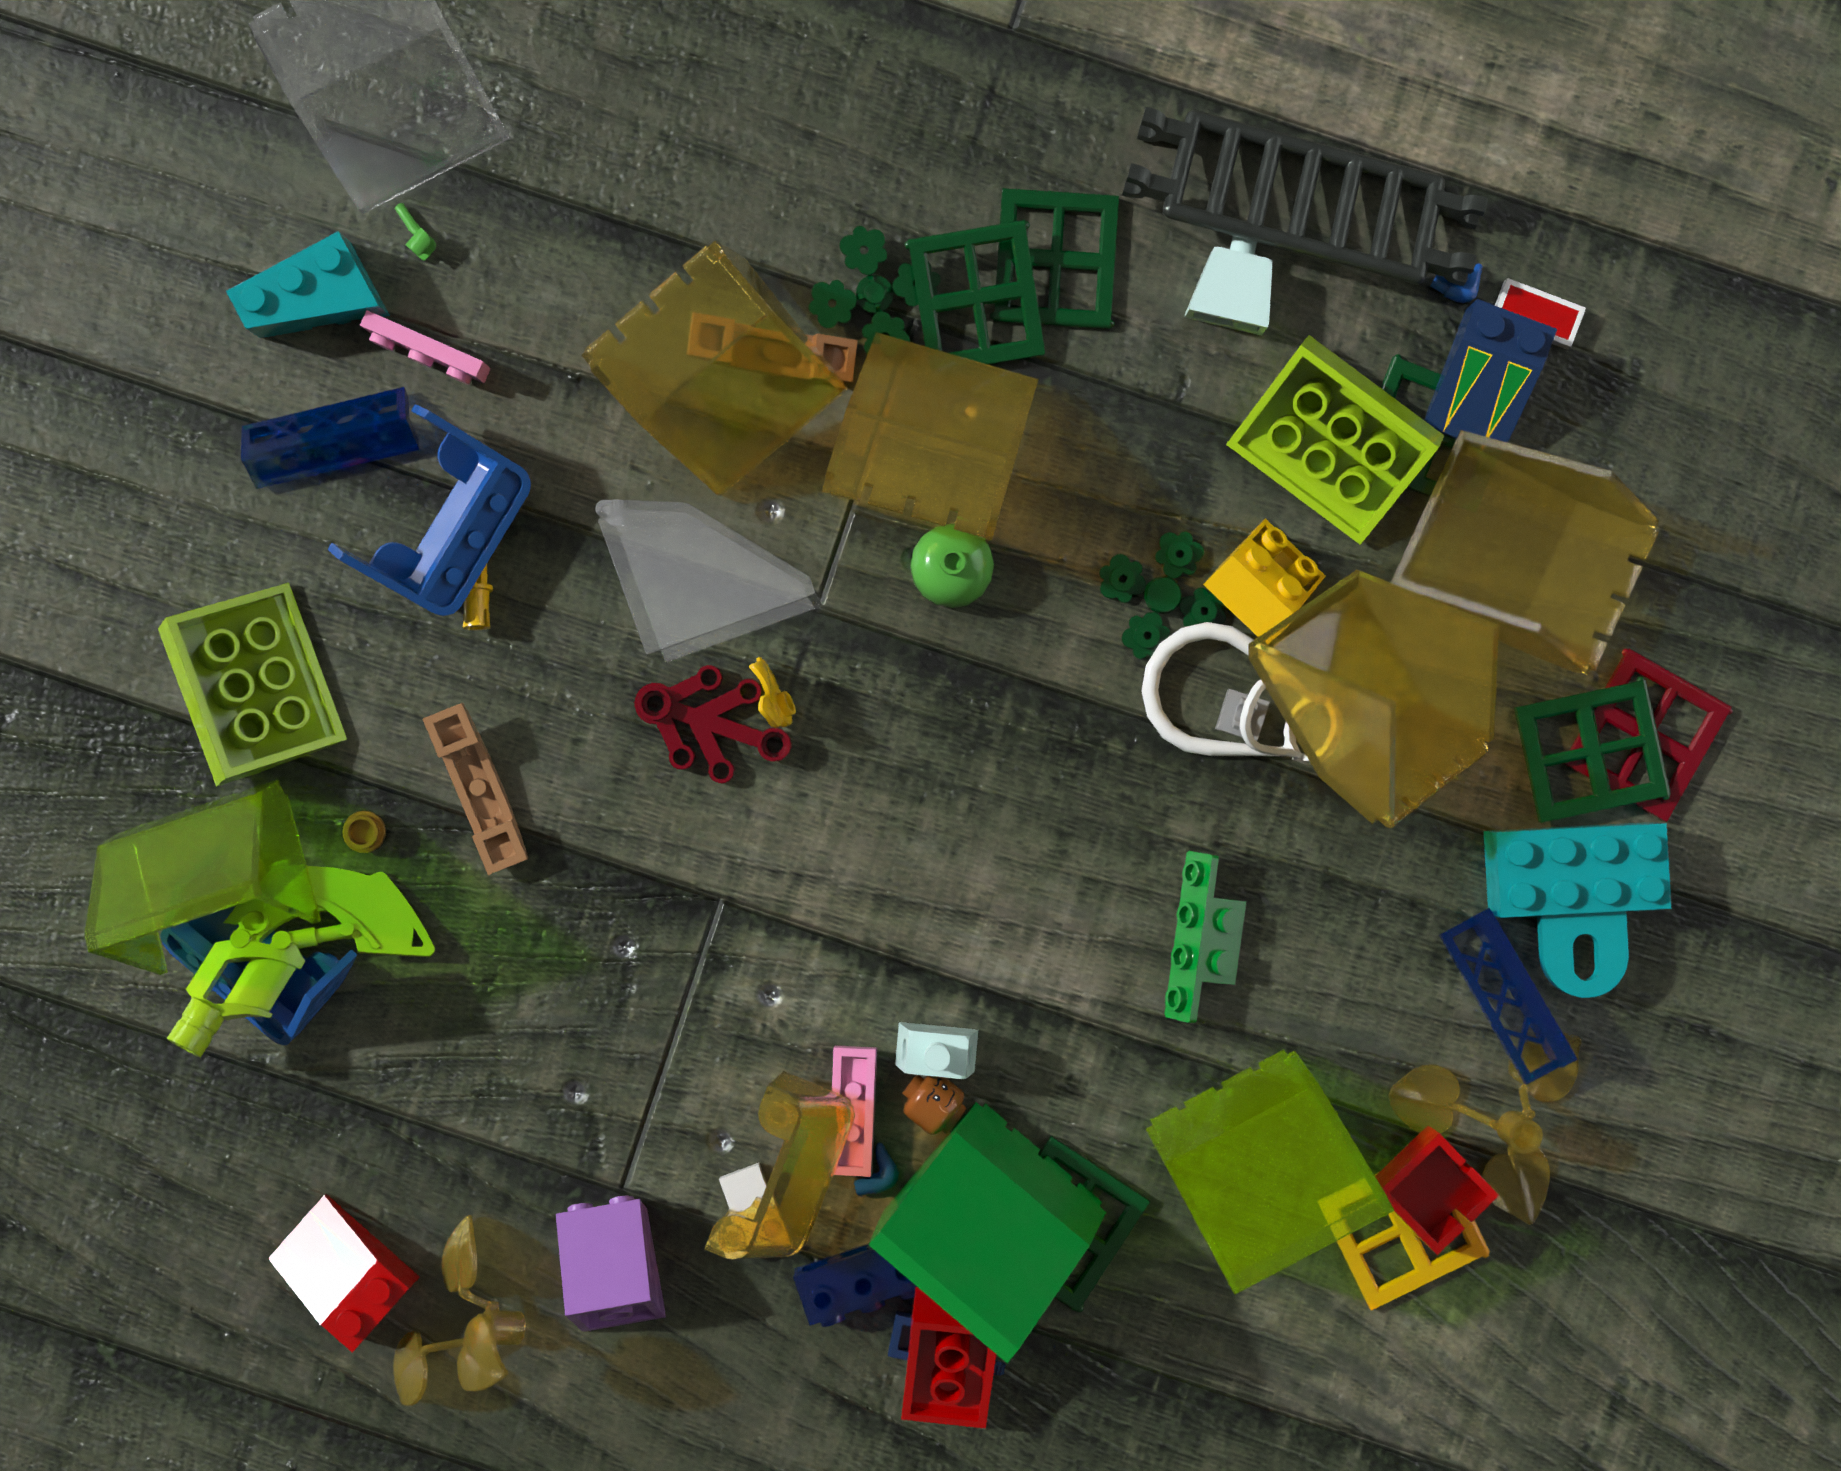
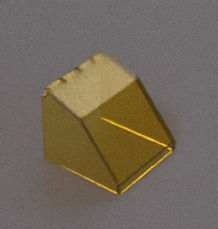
(716, 368)
(932, 434)
(1530, 547)
(1383, 691)

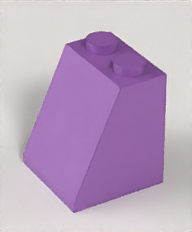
(608, 1264)

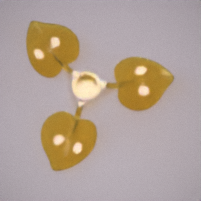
(1522, 1175)
(479, 1359)

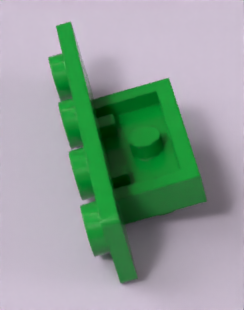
(1205, 938)

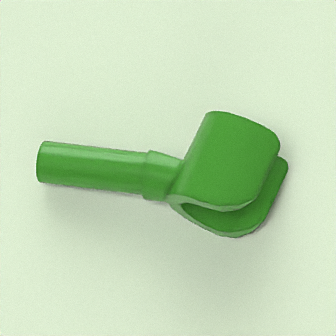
(420, 242)

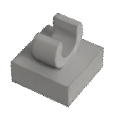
(1231, 712)

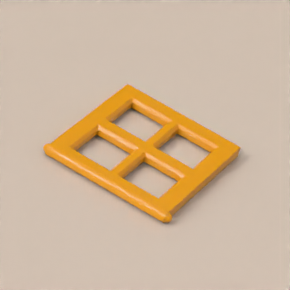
(1424, 1269)

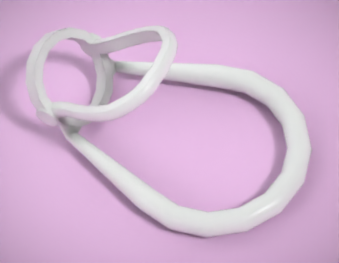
(1201, 745)

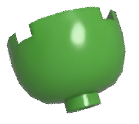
(951, 566)

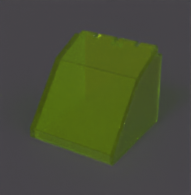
(194, 867)
(1267, 1169)

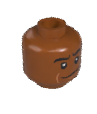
(933, 1103)

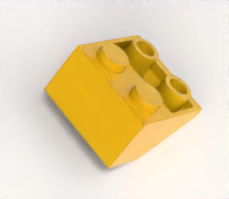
(1264, 579)

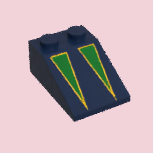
(1489, 372)

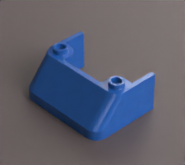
(463, 532)
(300, 999)

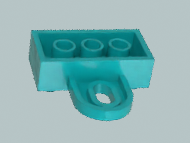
(1579, 885)

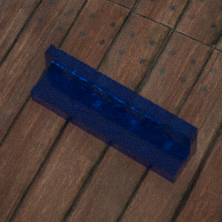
(328, 444)
(1522, 989)

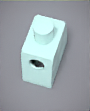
(1234, 289)
(936, 1050)

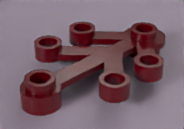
(706, 720)

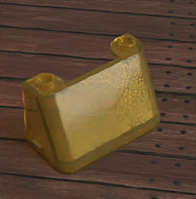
(814, 1134)

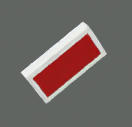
(1542, 308)

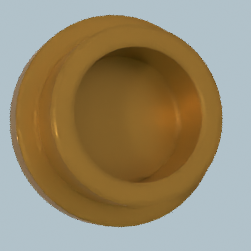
(364, 831)

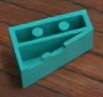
(308, 291)

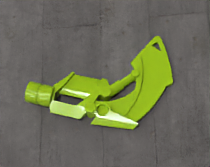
(368, 911)

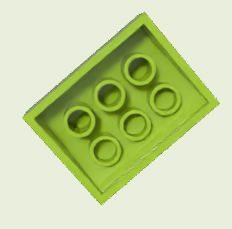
(1335, 440)
(251, 683)

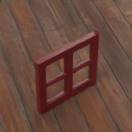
(1688, 758)

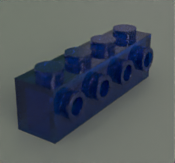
(848, 1283)

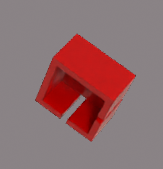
(1429, 1186)

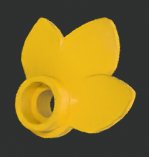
(775, 705)

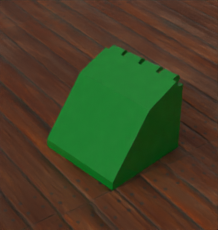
(989, 1229)

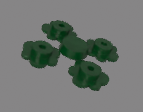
(872, 292)
(1161, 593)

